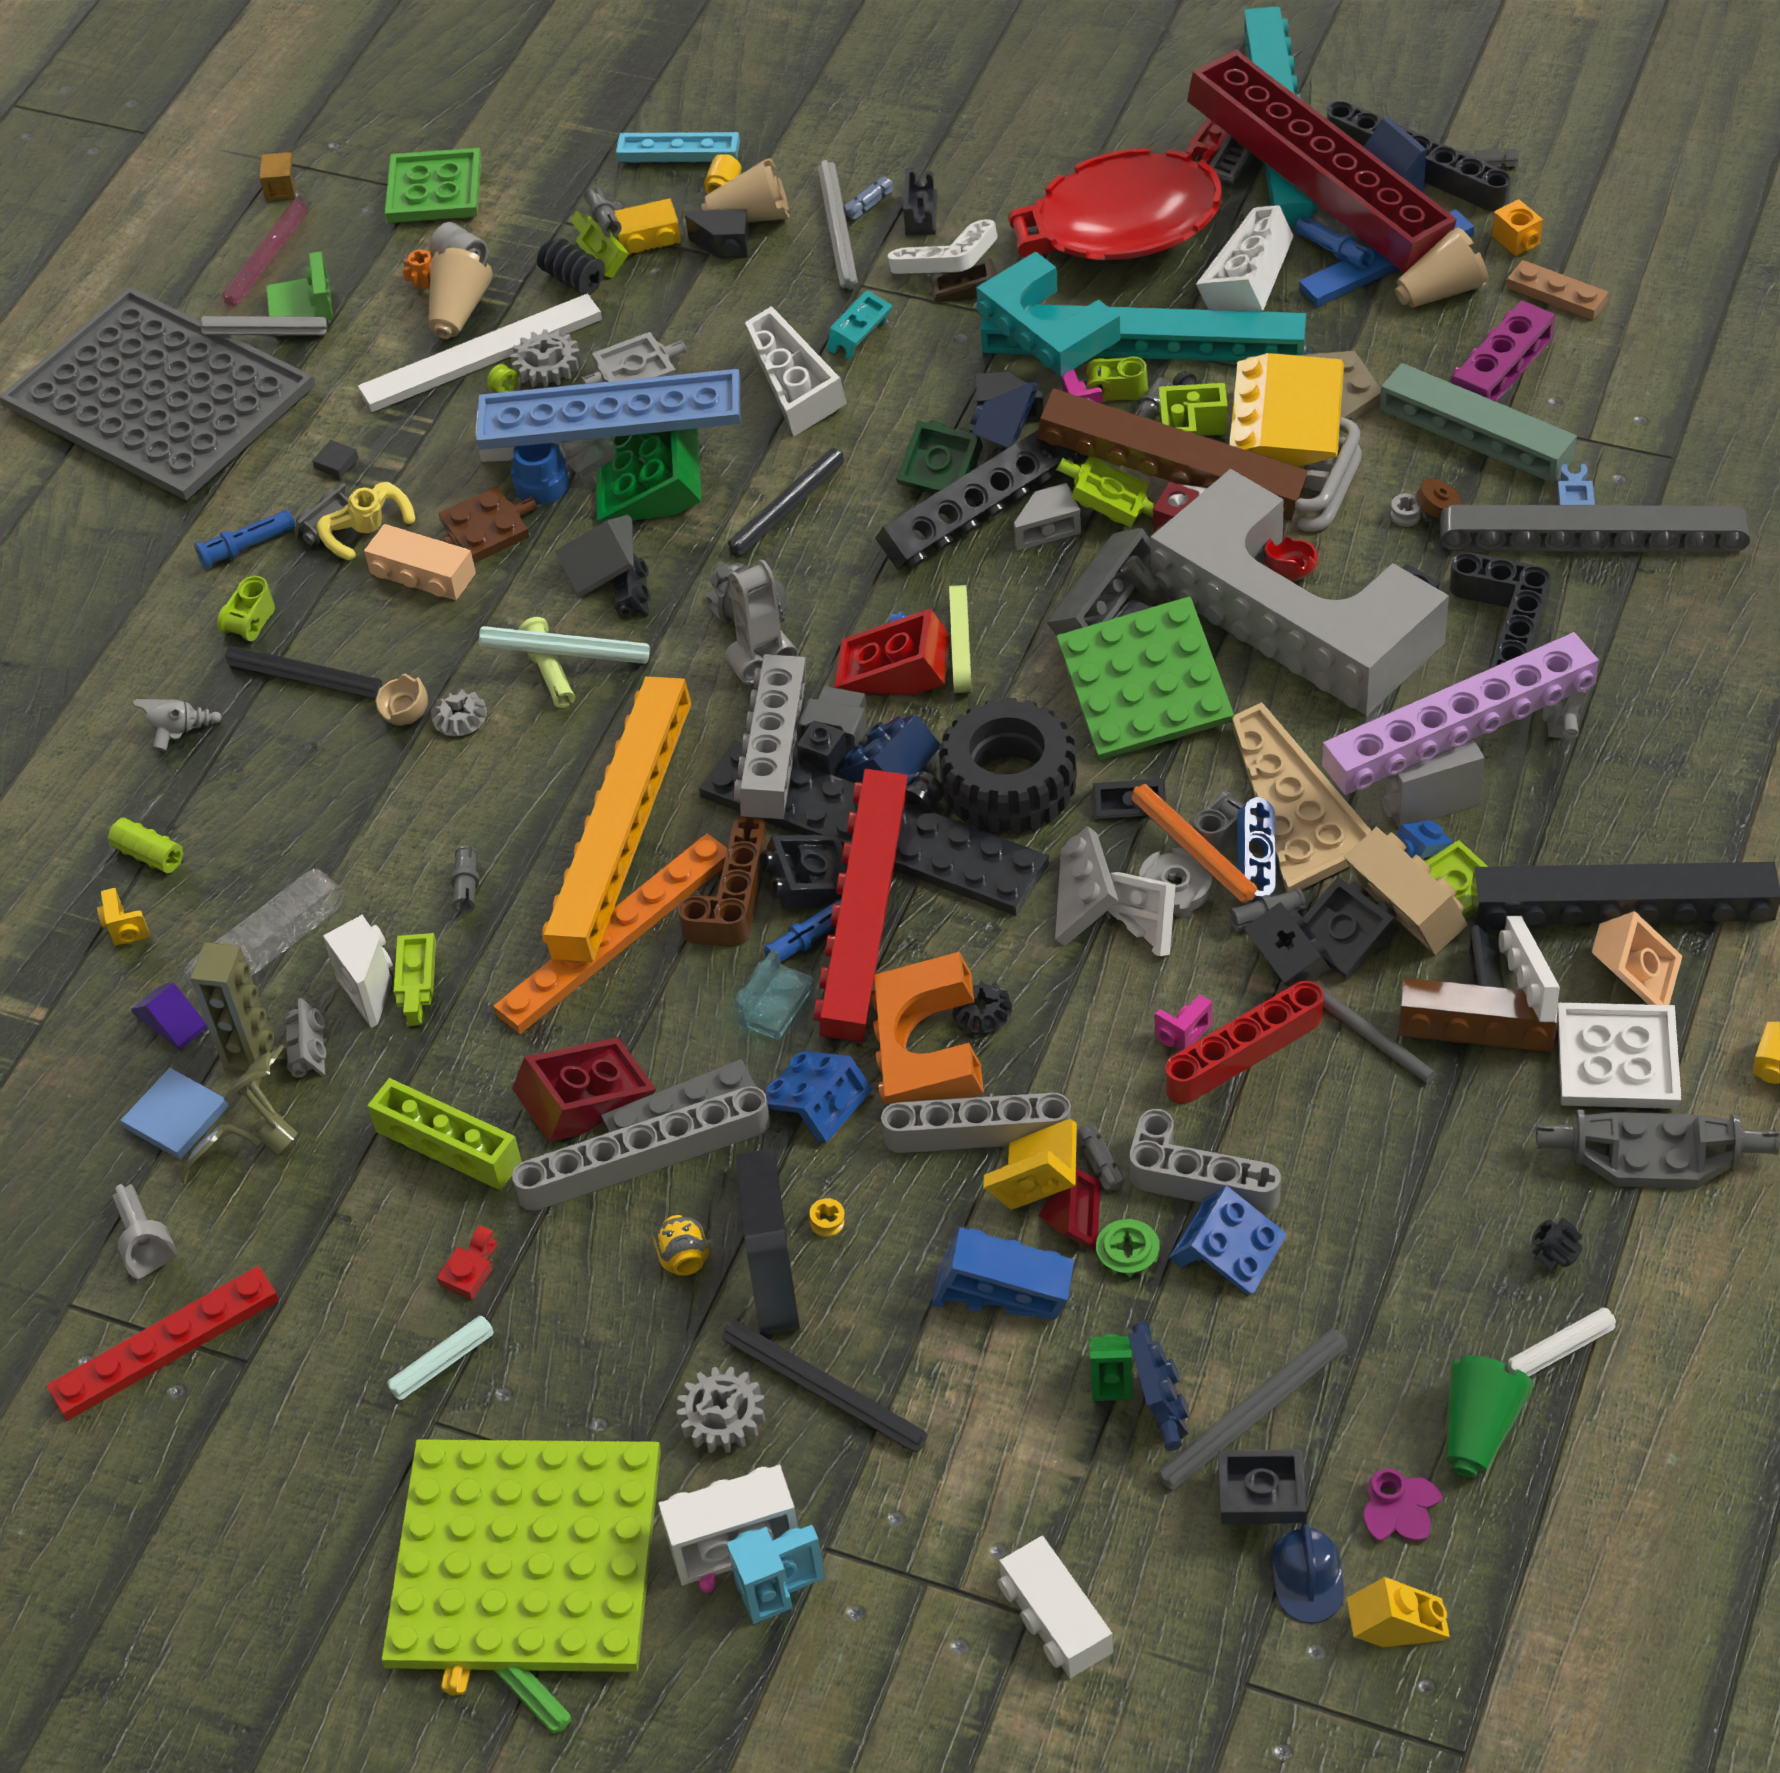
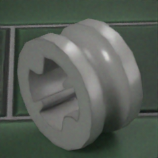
(1403, 517)

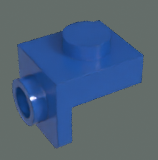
(1423, 838)

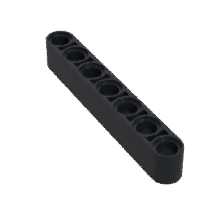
(1445, 166)

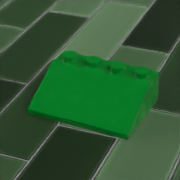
(650, 476)

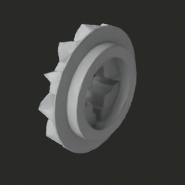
(459, 723)

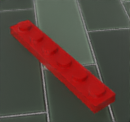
(162, 1343)

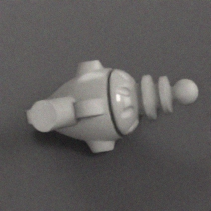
(173, 718)

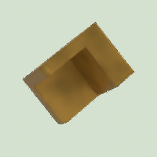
(277, 177)

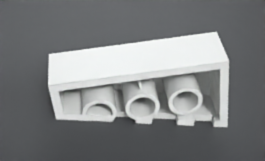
(796, 373)

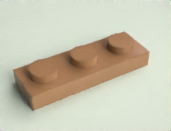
(1557, 290)

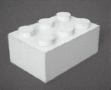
(708, 1518)

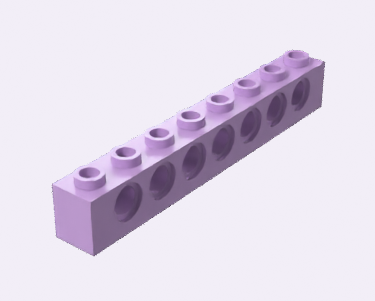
(1459, 713)

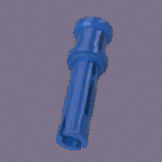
(231, 544)

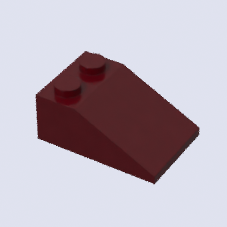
(578, 1084)

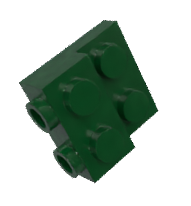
(938, 456)

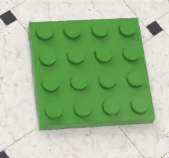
(1145, 678)

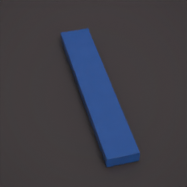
(1347, 276)

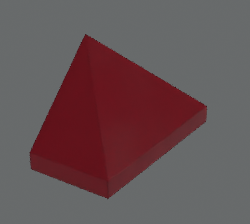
(1076, 1210)

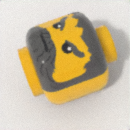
(681, 1245)

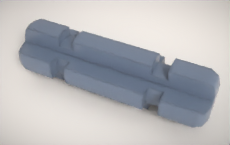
(868, 198)

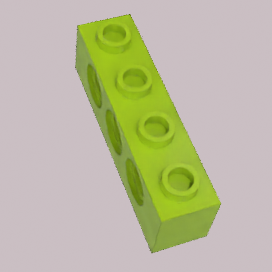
(444, 1133)

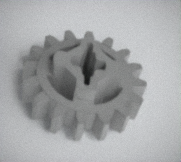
(545, 358)
(721, 1408)

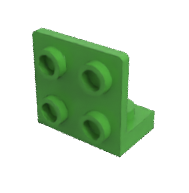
(305, 296)

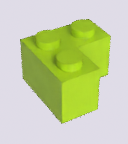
(1195, 408)

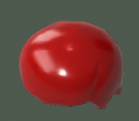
(1291, 558)

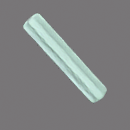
(440, 1357)

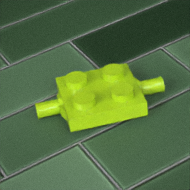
(1108, 490)

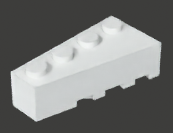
(1248, 263)

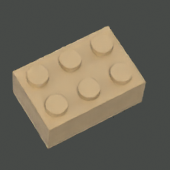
(1404, 884)

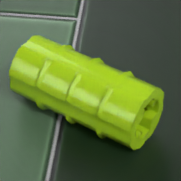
(145, 845)

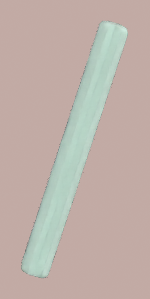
(564, 645)

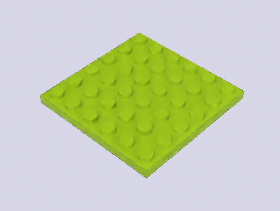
(524, 1556)

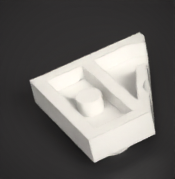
(1145, 909)

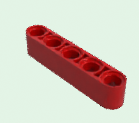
(1244, 1042)

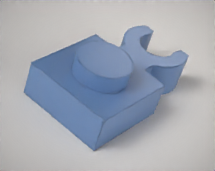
(1574, 488)

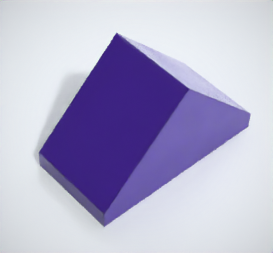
(170, 1015)

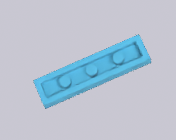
(676, 146)

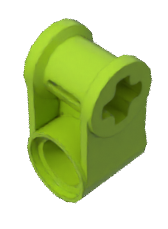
(1120, 378)
(247, 609)

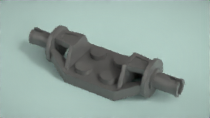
(1657, 1146)

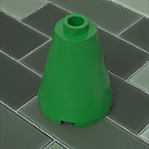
(1481, 1411)

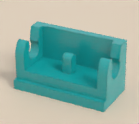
(857, 323)

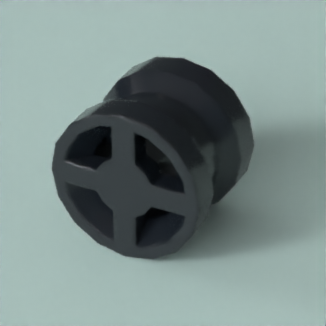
(924, 791)

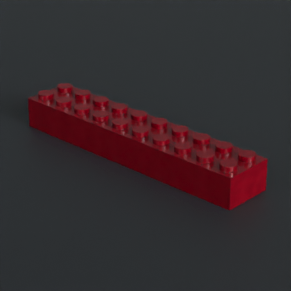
(1319, 159)

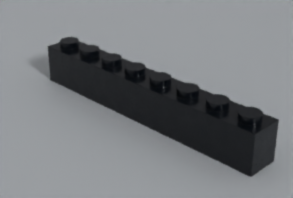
(1609, 891)

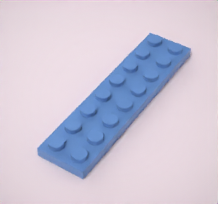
(609, 409)

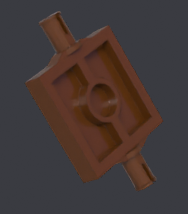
(486, 523)

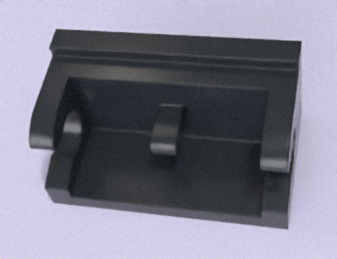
(919, 204)

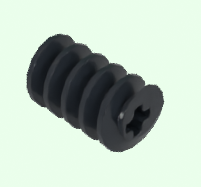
(571, 265)

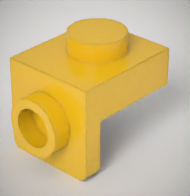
(121, 926)

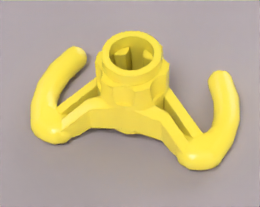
(363, 515)

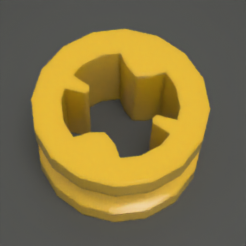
(824, 1227)

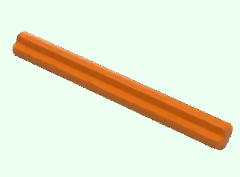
(1194, 843)

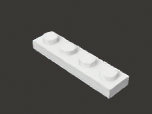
(1530, 968)

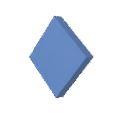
(174, 1113)

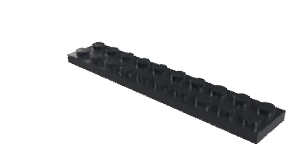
(928, 843)

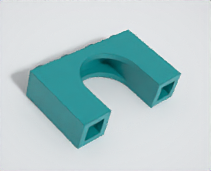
(1055, 343)

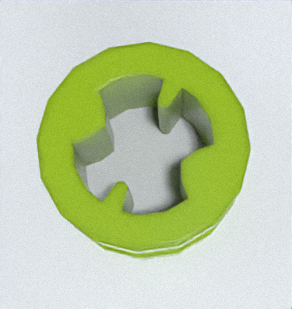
(502, 379)

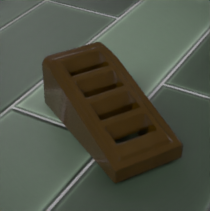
(970, 279)

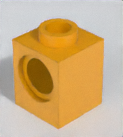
(1517, 227)

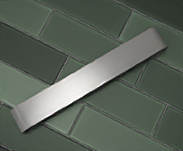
(624, 1151)

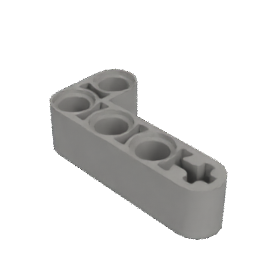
(1251, 1179)

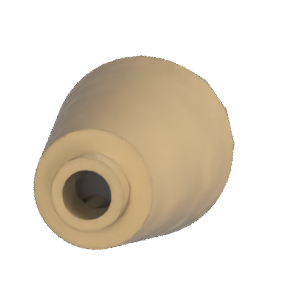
(752, 190)
(1443, 272)
(455, 289)

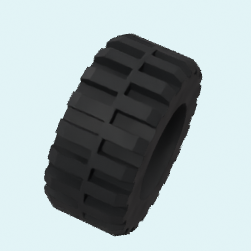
(1012, 799)

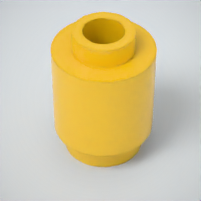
(721, 171)

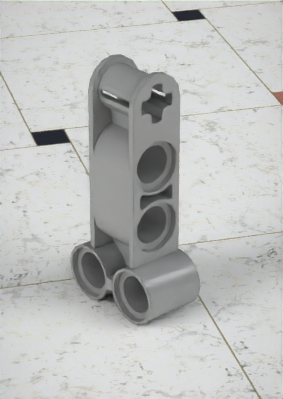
(755, 622)

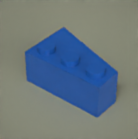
(1002, 1274)

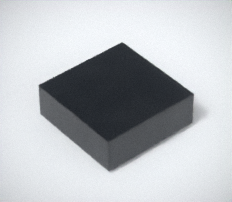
(335, 459)

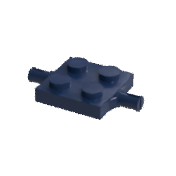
(1158, 1384)

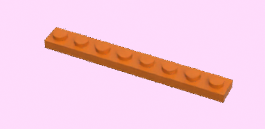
(627, 923)

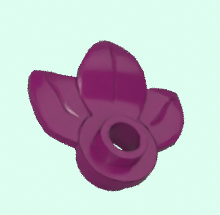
(1402, 1511)

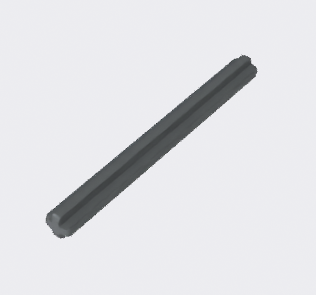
(1252, 1409)

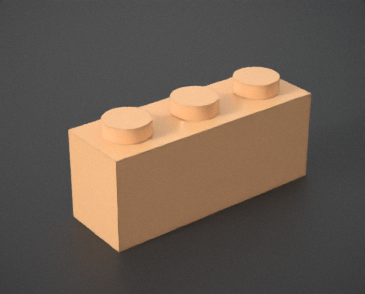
(420, 562)

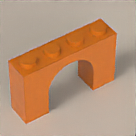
(902, 1001)

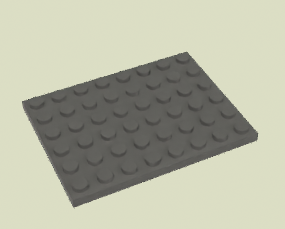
(157, 392)

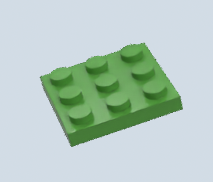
(433, 185)

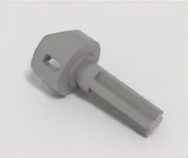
(145, 1242)

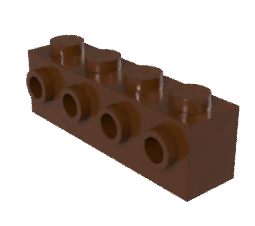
(1472, 1015)

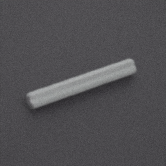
(263, 325)

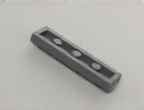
(698, 1089)

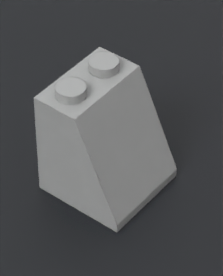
(1436, 786)

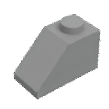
(1047, 518)

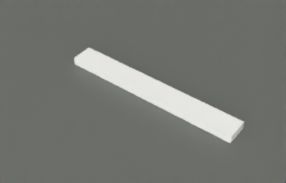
(475, 353)

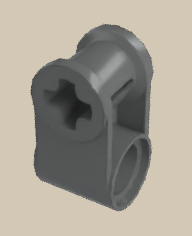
(1219, 821)

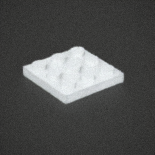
(1618, 1055)

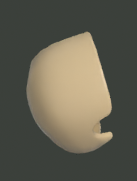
(402, 700)

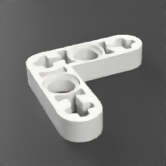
(958, 257)

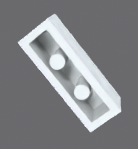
(1055, 1607)

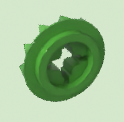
(1142, 1239)

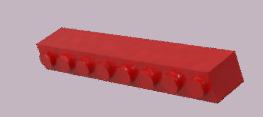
(862, 907)

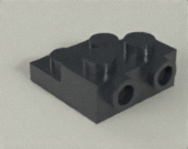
(803, 868)
(1349, 925)
(1261, 1487)

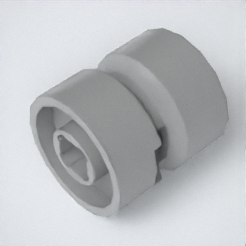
(453, 236)

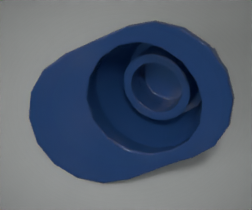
(1308, 1575)

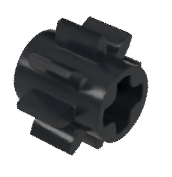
(1556, 1243)

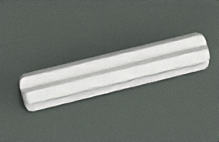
(1563, 1343)

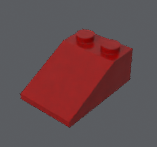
(895, 657)

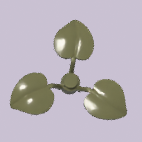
(269, 1127)

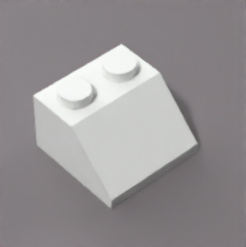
(361, 966)

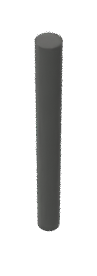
(1378, 1038)

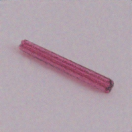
(265, 252)

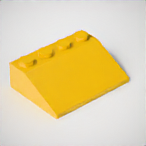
(1288, 407)

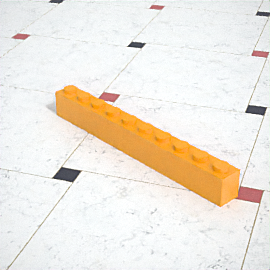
(617, 820)

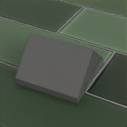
(598, 554)

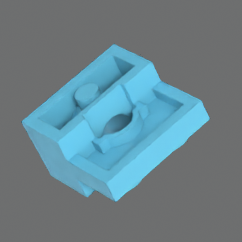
(772, 1569)

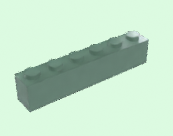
(1478, 422)

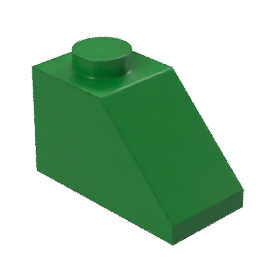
(1111, 1368)

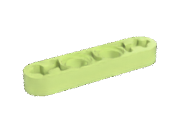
(960, 639)

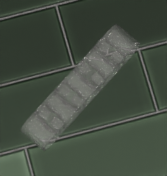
(283, 920)

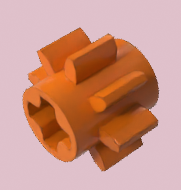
(418, 268)

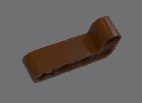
(730, 915)

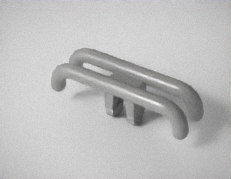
(1332, 479)

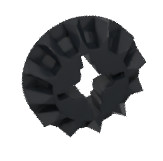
(996, 1012)

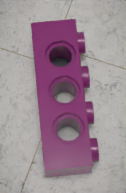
(1506, 351)

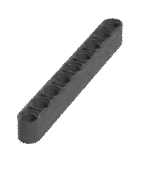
(1594, 528)

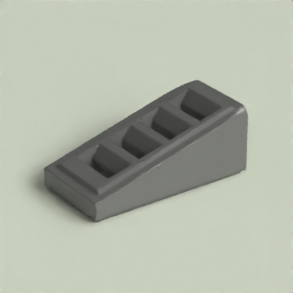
(1228, 147)

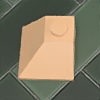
(1638, 957)

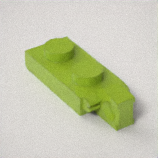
(597, 244)
(414, 974)

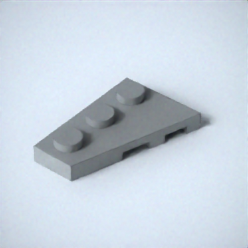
(1084, 886)

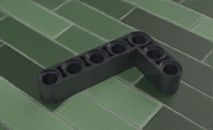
(1507, 584)
(766, 1242)

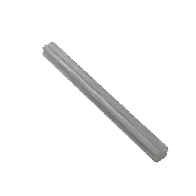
(837, 225)

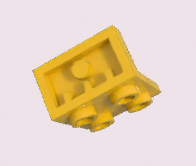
(1036, 1166)

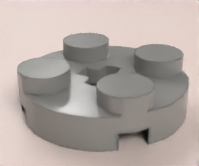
(1195, 884)

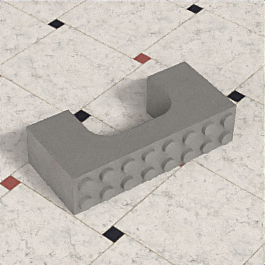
(1344, 646)

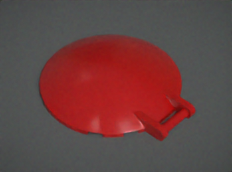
(1121, 206)

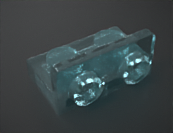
(772, 997)

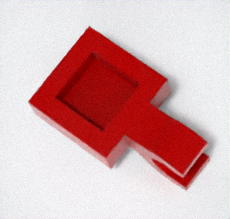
(469, 1269)

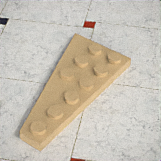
(1311, 817)

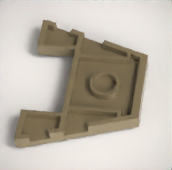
(1359, 387)

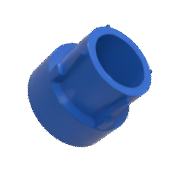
(539, 472)

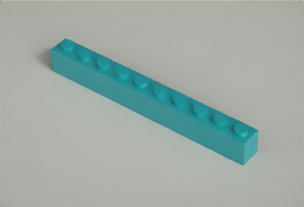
(1269, 49)
(1178, 333)

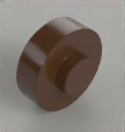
(1435, 496)

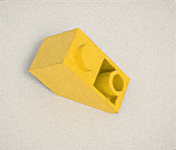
(1397, 1615)

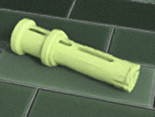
(549, 666)

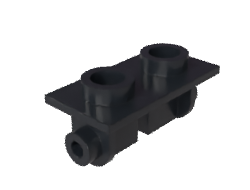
(632, 589)

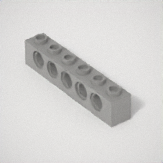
(771, 737)

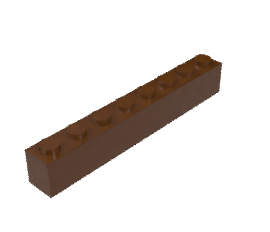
(1160, 448)

